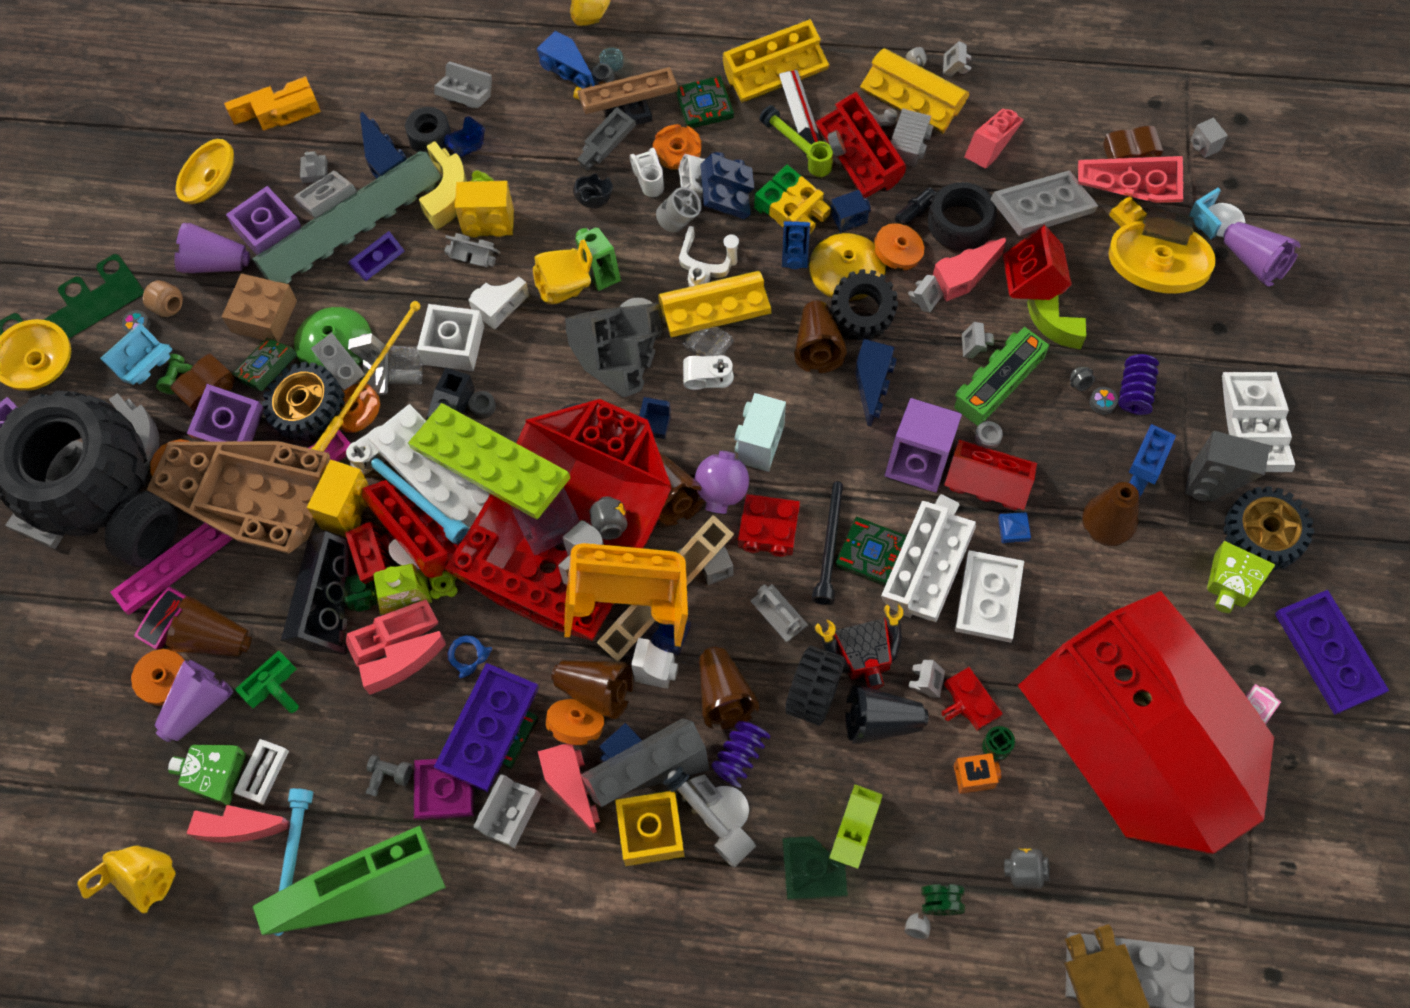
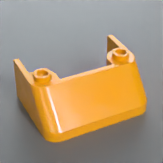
(627, 577)

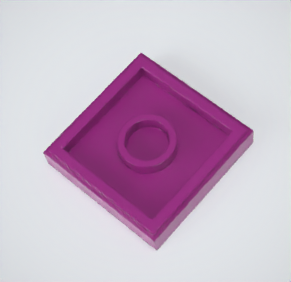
(440, 794)

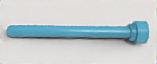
(454, 529)
(299, 802)

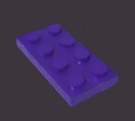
(1331, 652)
(486, 727)

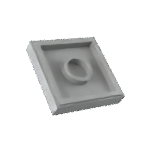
(325, 194)

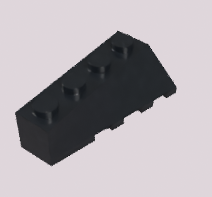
(318, 600)

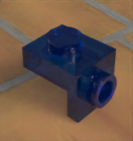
(466, 139)
(665, 639)

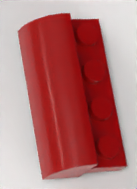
(869, 154)
(411, 527)

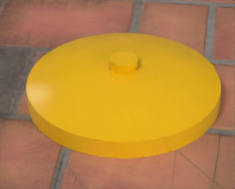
(1160, 263)

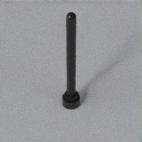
(824, 592)

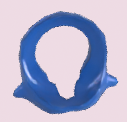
(482, 652)

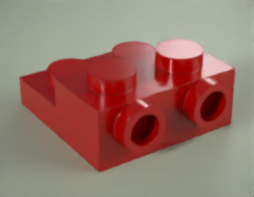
(768, 525)

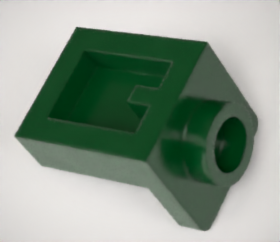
(360, 595)

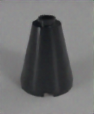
(881, 715)

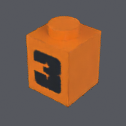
(976, 773)

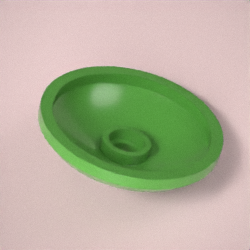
(341, 321)

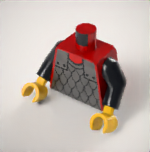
(866, 647)

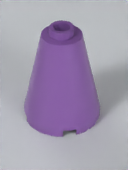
(1261, 251)
(208, 252)
(190, 700)

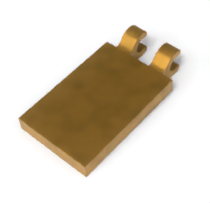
(1104, 977)

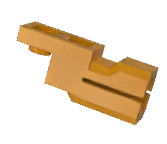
(276, 108)

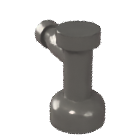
(401, 773)

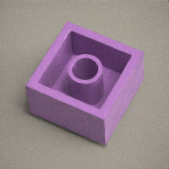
(263, 220)
(225, 417)

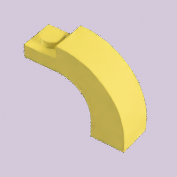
(440, 203)

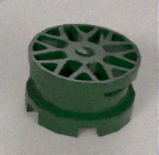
(943, 900)

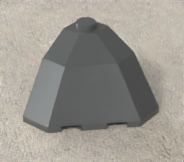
(616, 344)

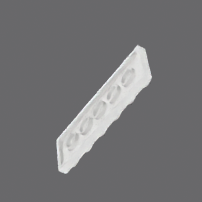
(440, 486)

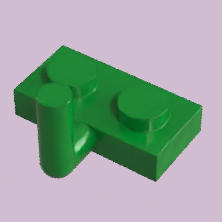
(268, 680)

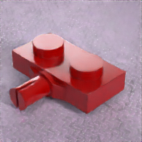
(970, 700)

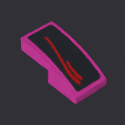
(157, 621)

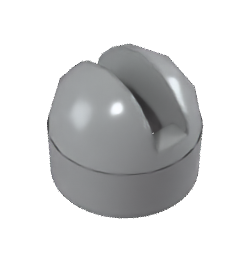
(917, 56)
(917, 927)

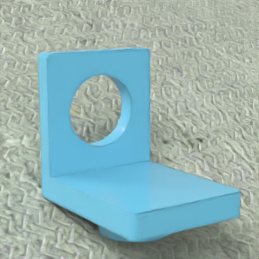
(1203, 217)

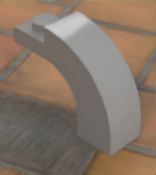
(143, 424)

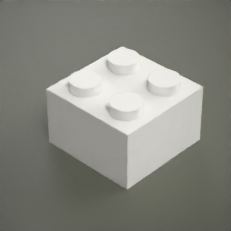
(450, 337)

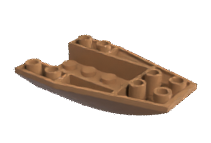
(244, 488)

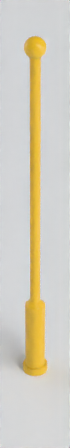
(337, 421)

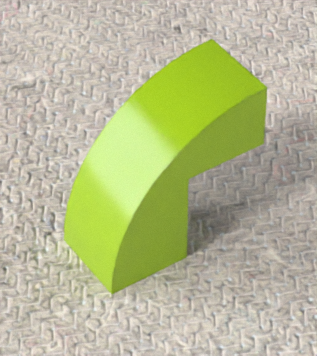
(1061, 330)
(856, 826)

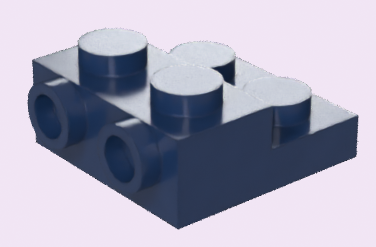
(727, 185)

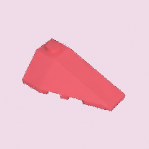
(1142, 178)

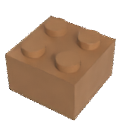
(259, 308)

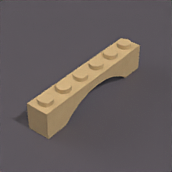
(638, 618)

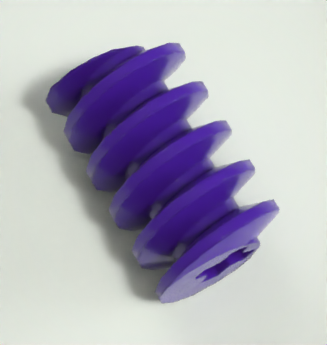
(1138, 384)
(738, 752)

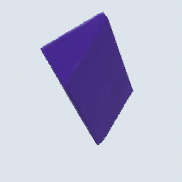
(376, 256)

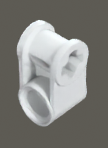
(648, 172)
(691, 173)
(704, 372)
(365, 453)

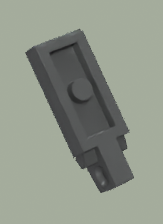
(605, 138)

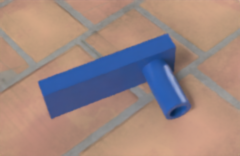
(1151, 457)

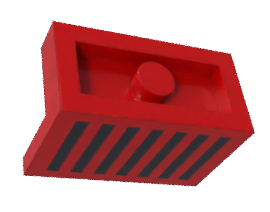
(368, 551)

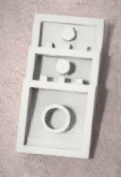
(1258, 413)

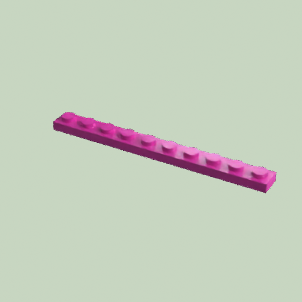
(188, 553)

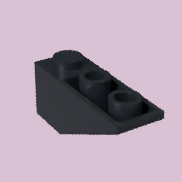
(452, 390)

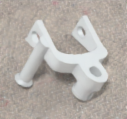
(701, 271)

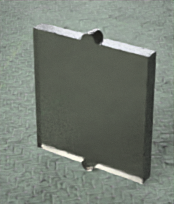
(1168, 226)

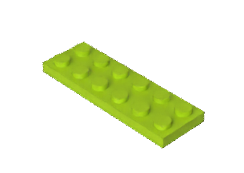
(489, 461)

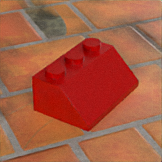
(1037, 267)
(991, 475)

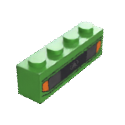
(1000, 376)

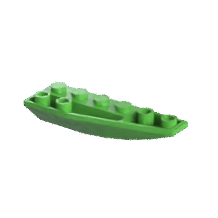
(356, 887)

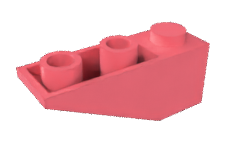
(993, 137)
(961, 273)
(563, 776)

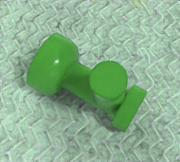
(176, 366)

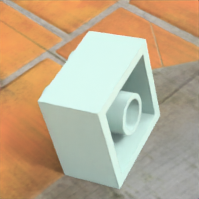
(760, 431)

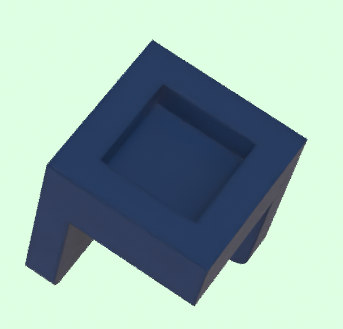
(658, 415)

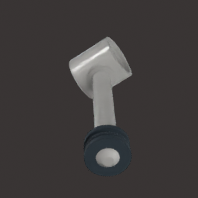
(732, 843)

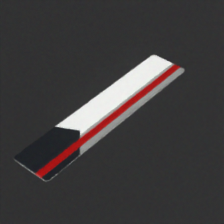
(799, 106)

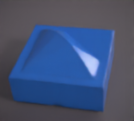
(1014, 527)

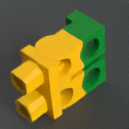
(791, 199)

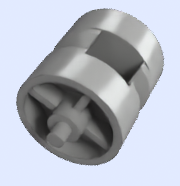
(678, 209)

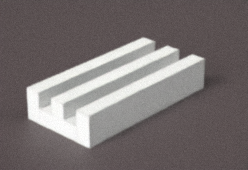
(271, 776)

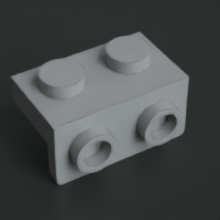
(464, 85)
(507, 811)

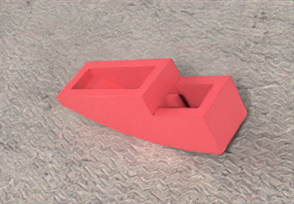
(392, 628)
(400, 662)
(235, 825)

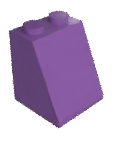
(922, 445)

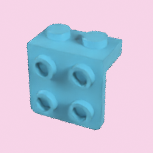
(136, 355)

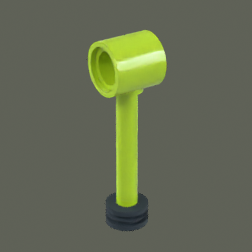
(818, 154)

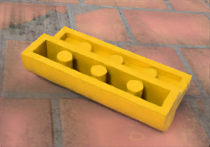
(757, 64)
(914, 89)
(714, 303)

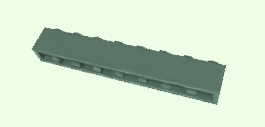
(348, 218)

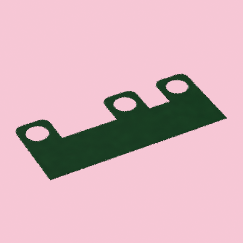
(92, 305)

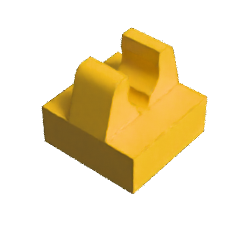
(1127, 212)

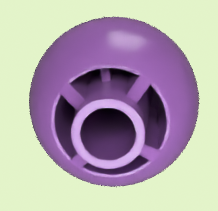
(722, 481)

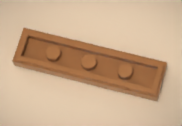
(627, 90)

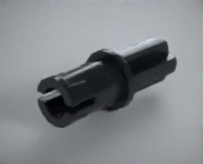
(915, 207)

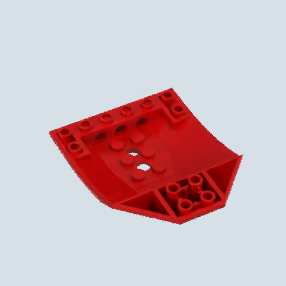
(605, 456)
(1168, 772)

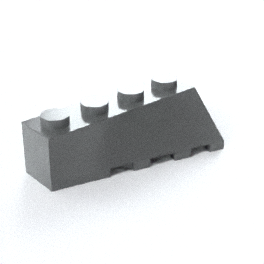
(648, 762)

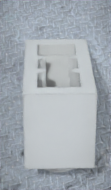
(498, 301)
(653, 665)

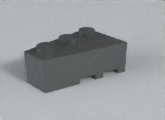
(1225, 465)

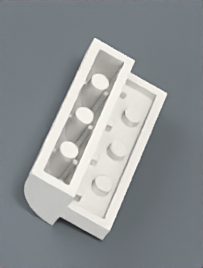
(928, 562)

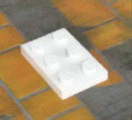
(989, 596)

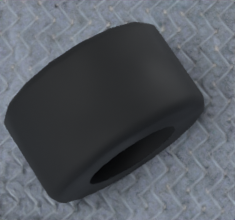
(425, 119)

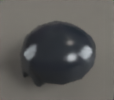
(592, 191)

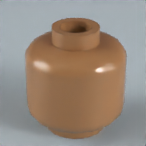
(162, 298)

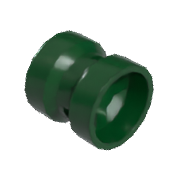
(997, 747)

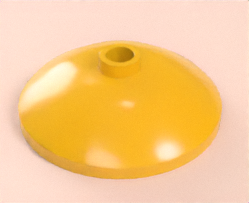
(205, 172)
(829, 263)
(27, 345)

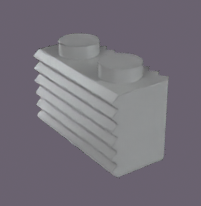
(910, 136)

